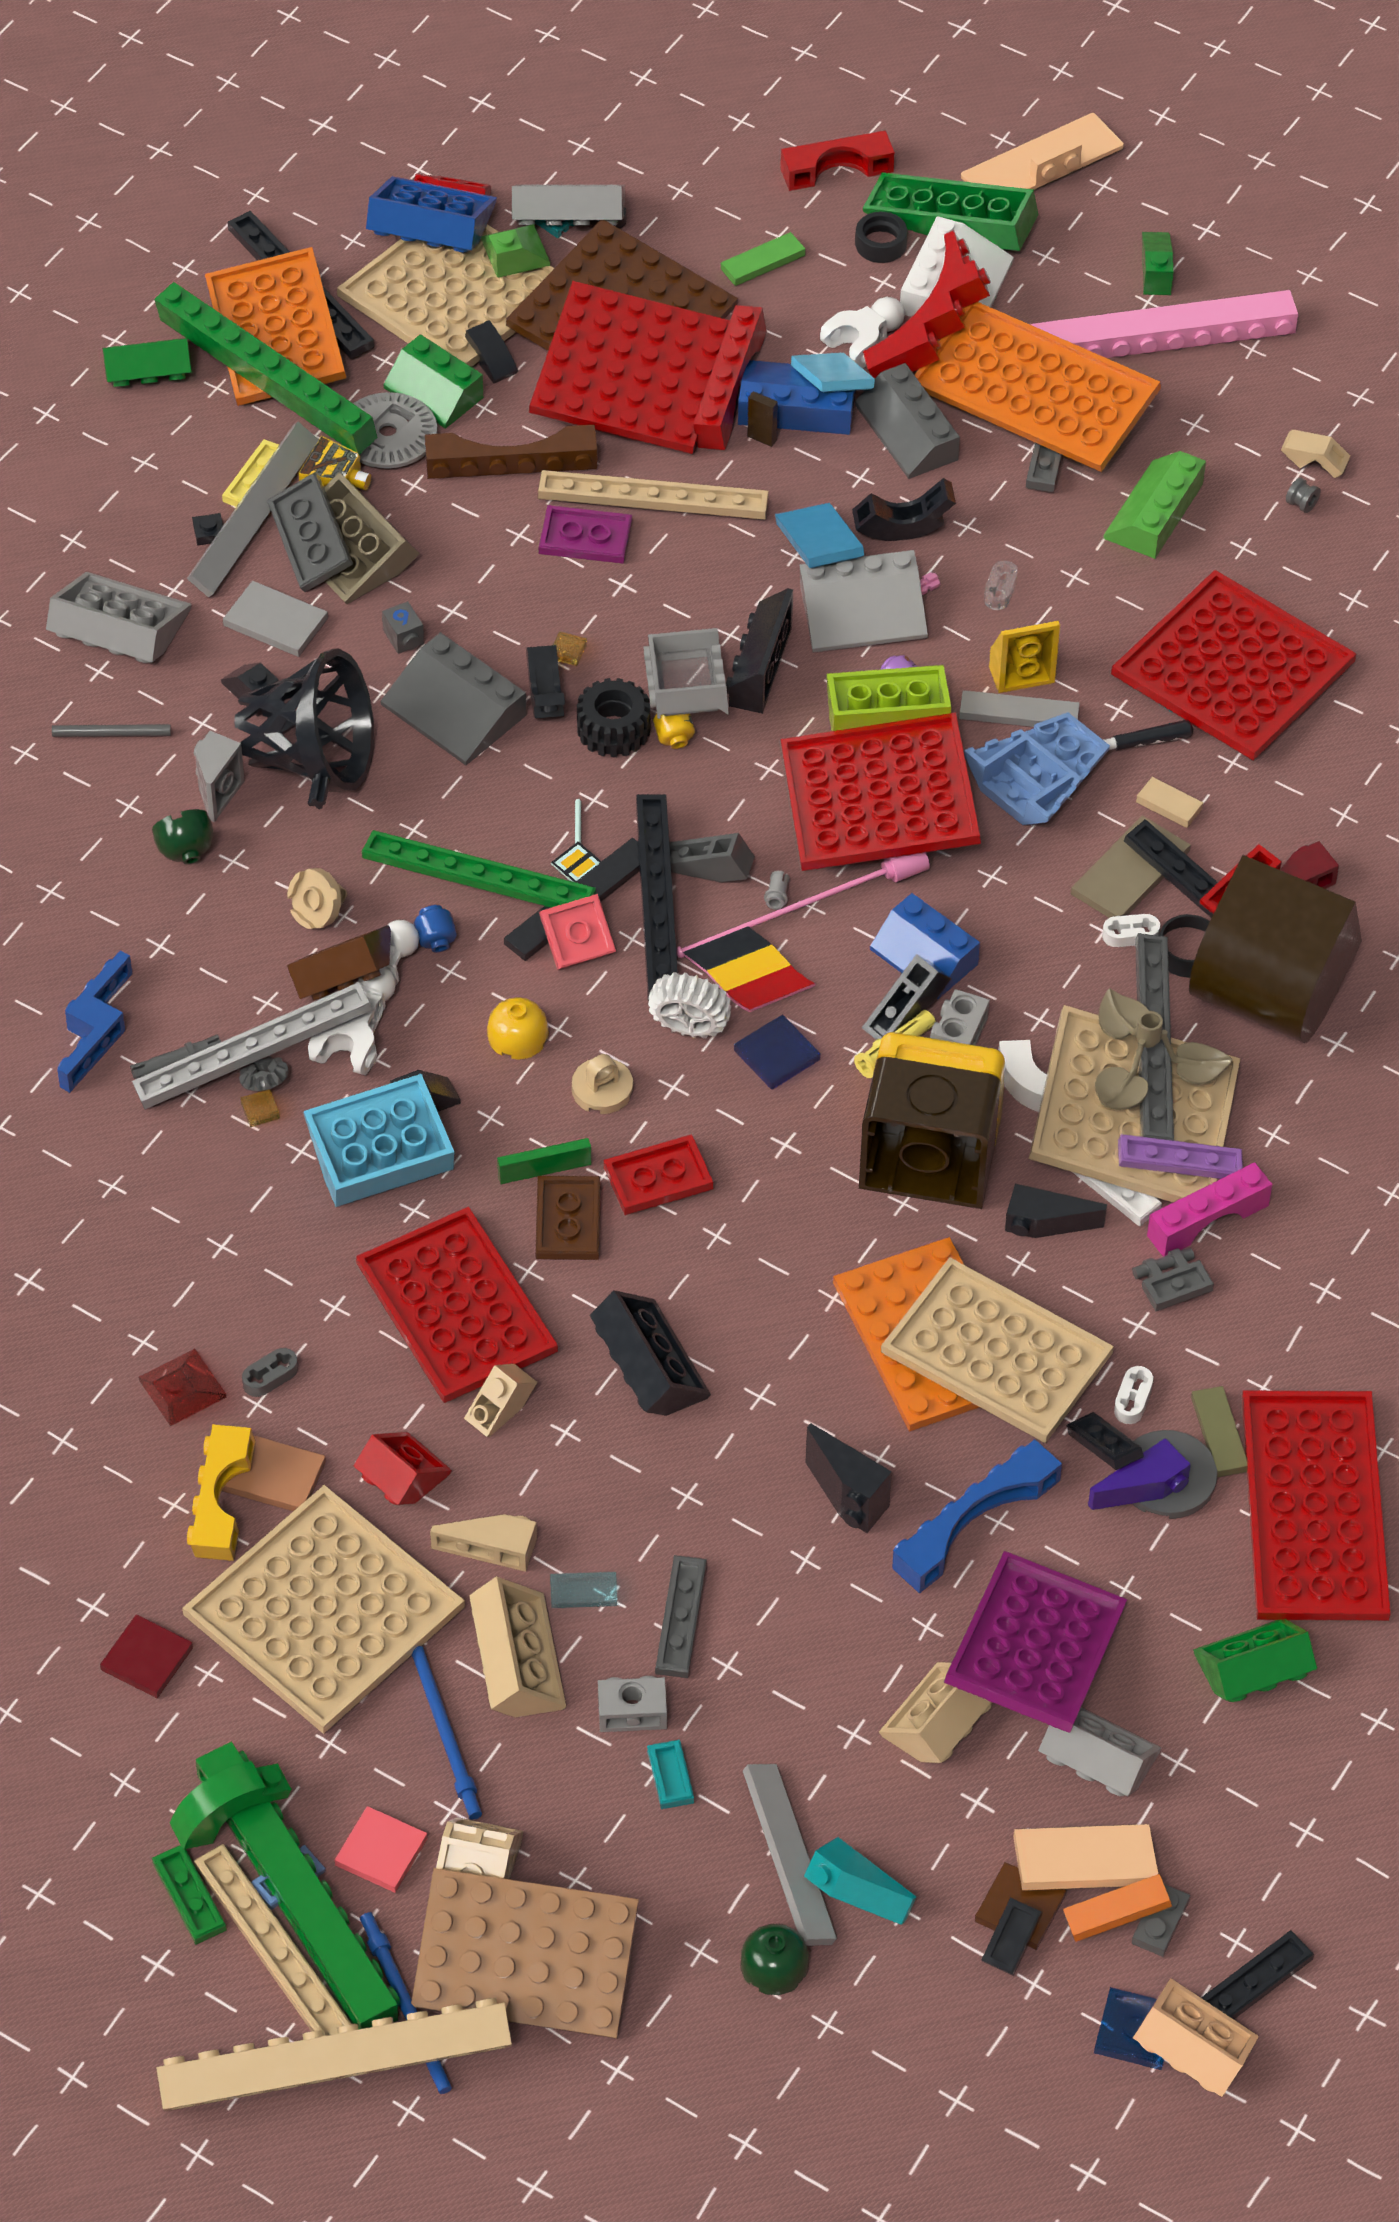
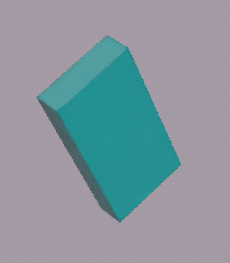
(670, 1774)

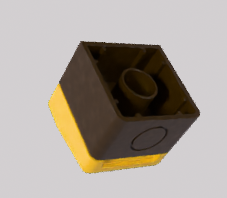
(932, 1119)

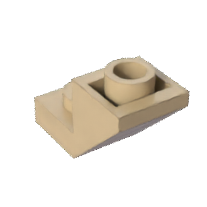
(1306, 447)

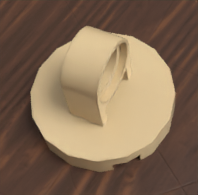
(315, 898)
(602, 1084)

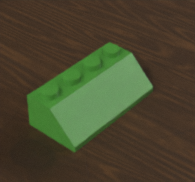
(1157, 503)

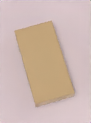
(1169, 802)

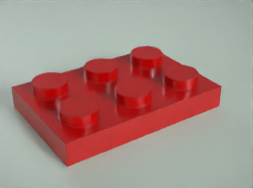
(658, 1174)

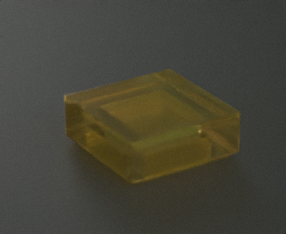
(569, 647)
(260, 1108)

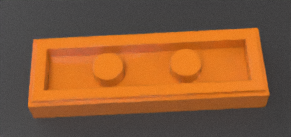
(1117, 1907)

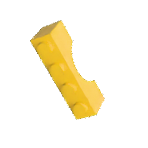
(228, 1455)

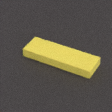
(249, 473)

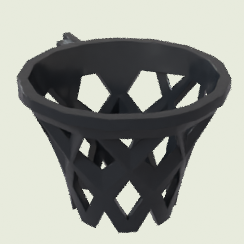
(310, 730)

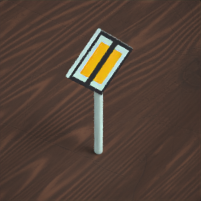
(577, 859)

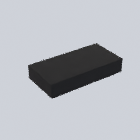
(1011, 1936)

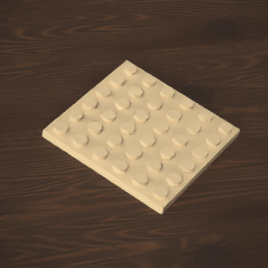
(438, 293)
(1083, 1134)
(323, 1608)

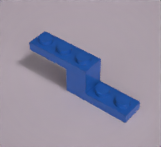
(94, 1021)

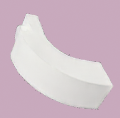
(1021, 1074)

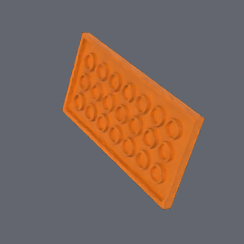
(1038, 386)

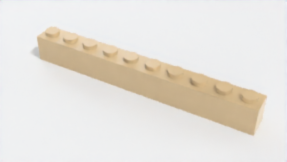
(333, 2056)

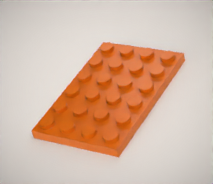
(284, 308)
(877, 1301)

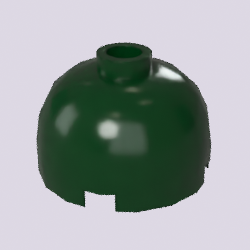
(184, 837)
(774, 1959)

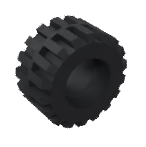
(609, 700)

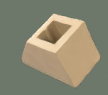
(500, 1398)

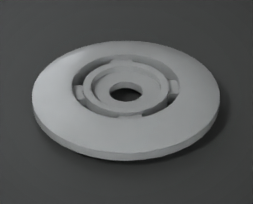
(409, 439)

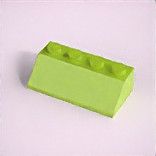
(886, 696)

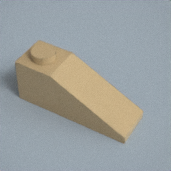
(491, 1539)

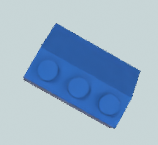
(921, 930)

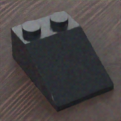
(849, 1479)

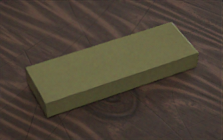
(1219, 1430)

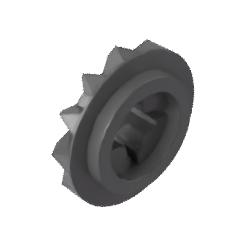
(263, 1074)

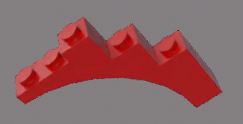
(940, 315)

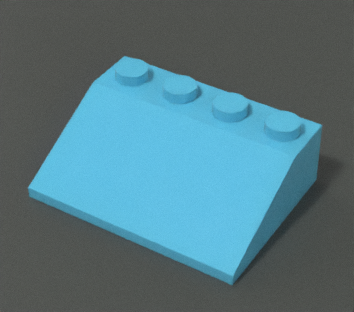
(379, 1140)

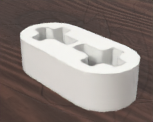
(1129, 927)
(1139, 1396)

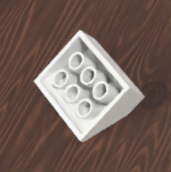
(931, 258)

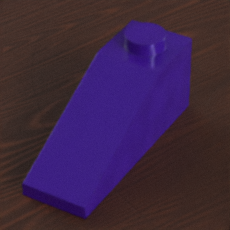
(1146, 1479)

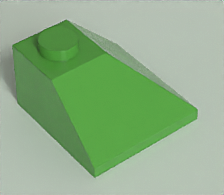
(515, 250)

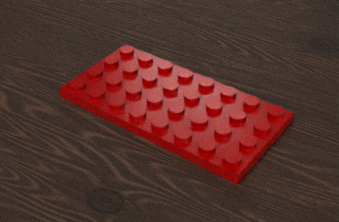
(1315, 1506)

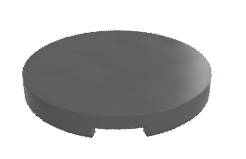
(1201, 1476)

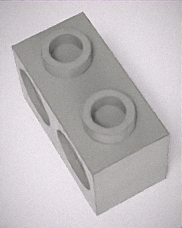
(962, 1018)

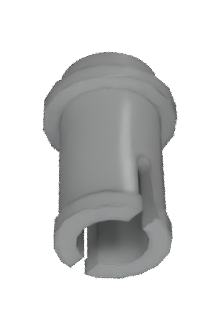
(776, 894)

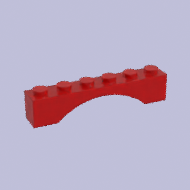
(717, 407)

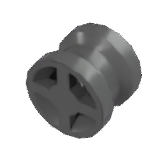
(1303, 495)

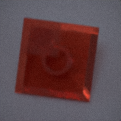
(182, 1387)

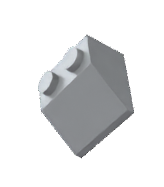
(218, 771)

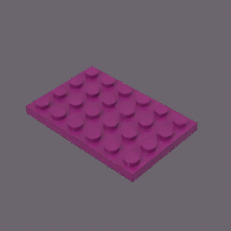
(1036, 1641)

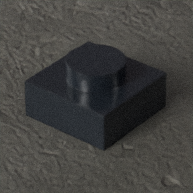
(206, 528)

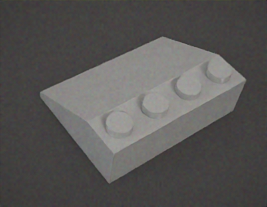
(863, 601)
(116, 616)

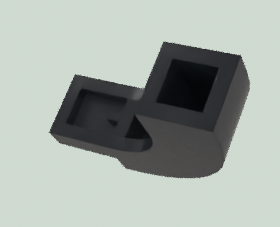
(904, 520)
(544, 681)

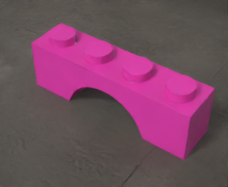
(1182, 1220)

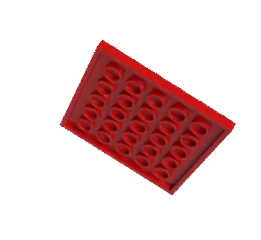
(628, 366)
(1233, 664)
(879, 791)

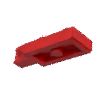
(454, 183)

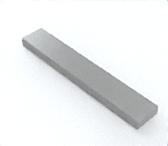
(789, 1853)

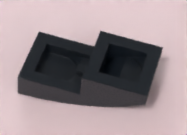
(492, 350)

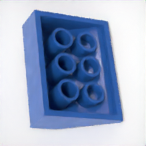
(429, 213)
(799, 401)

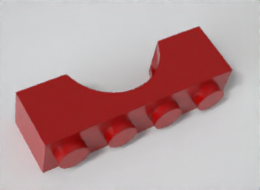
(865, 152)

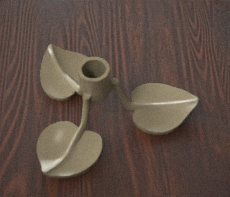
(1124, 1015)

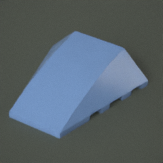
(1036, 768)

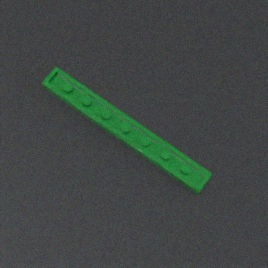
(472, 870)

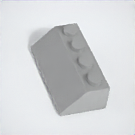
(567, 202)

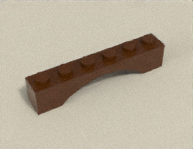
(457, 457)

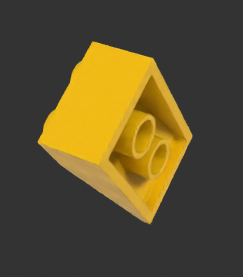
(1025, 657)

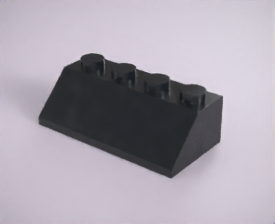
(761, 652)
(648, 1353)

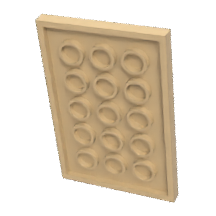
(997, 1349)

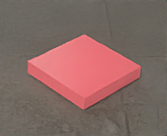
(577, 931)
(381, 1849)

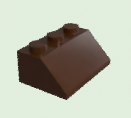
(342, 964)

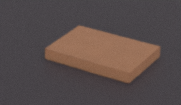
(278, 1475)

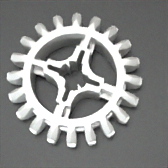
(689, 1005)

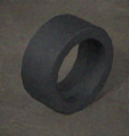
(881, 222)

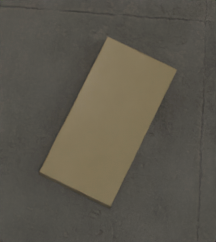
(1121, 876)

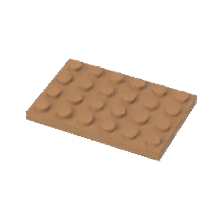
(535, 1947)

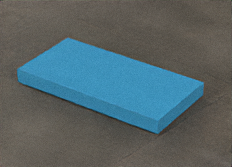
(819, 535)

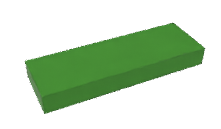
(762, 259)

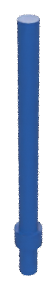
(464, 1783)
(380, 1946)

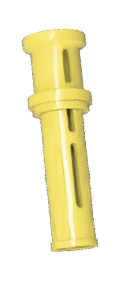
(917, 1026)

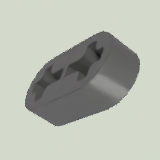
(269, 1372)

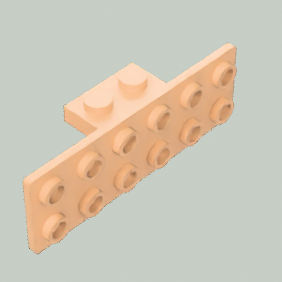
(1048, 155)

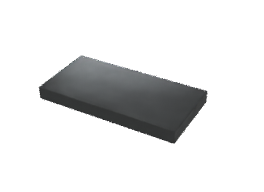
(310, 532)

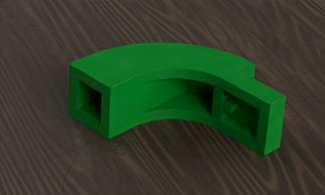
(222, 1796)

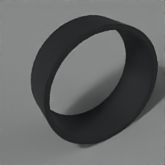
(1177, 965)

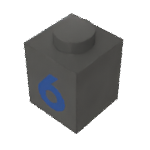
(403, 627)

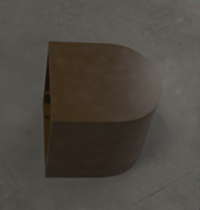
(1276, 950)

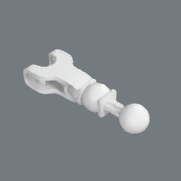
(357, 1033)

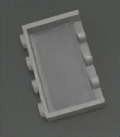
(685, 672)

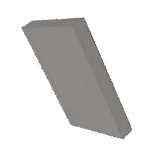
(275, 618)

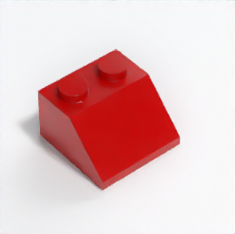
(400, 1467)

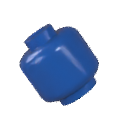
(435, 928)

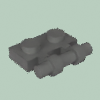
(1174, 1286)

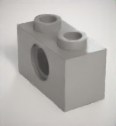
(647, 1714)

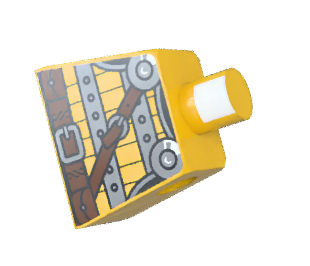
(331, 458)

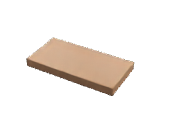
(1084, 1856)

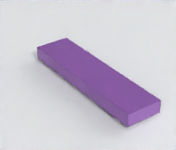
(1178, 1157)

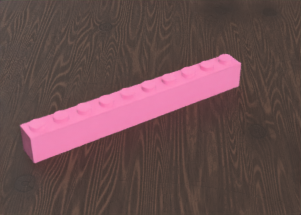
(1180, 325)

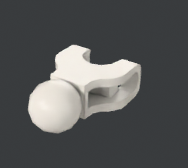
(863, 327)

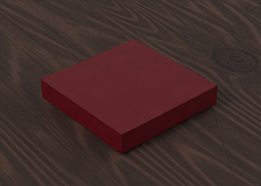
(146, 1656)

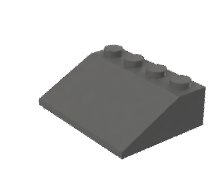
(455, 699)

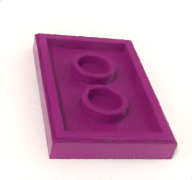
(585, 534)

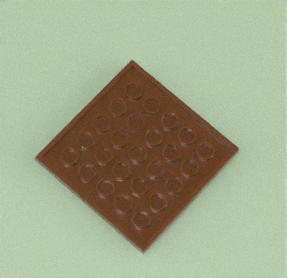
(620, 264)

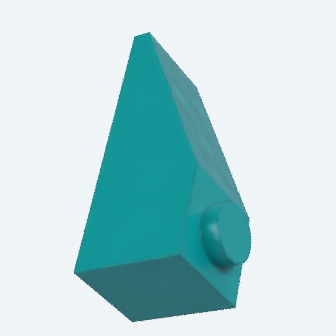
(857, 1881)

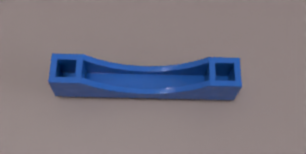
(1023, 1477)

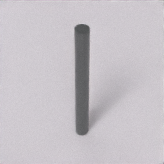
(111, 730)

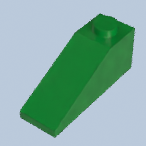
(1157, 263)

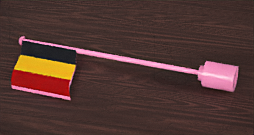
(753, 968)

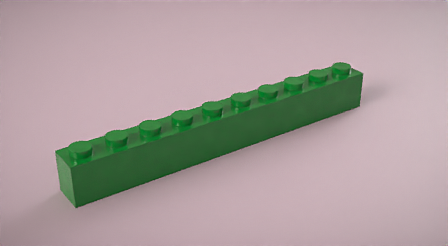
(266, 368)
(307, 1902)

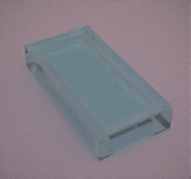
(583, 1590)

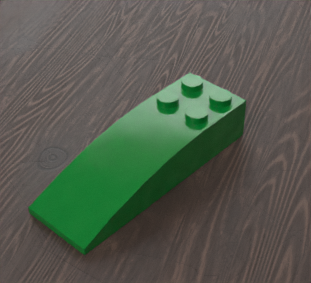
(993, 211)

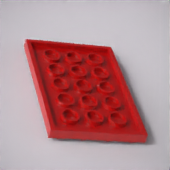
(456, 1303)

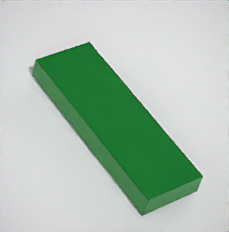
(544, 1161)
(189, 1894)

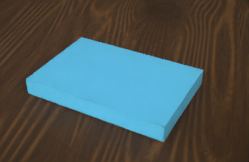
(832, 372)

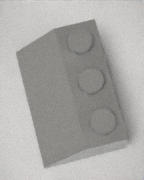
(1101, 1752)

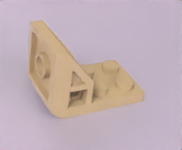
(479, 1848)

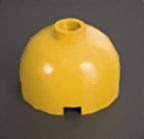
(517, 1028)

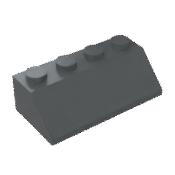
(908, 422)

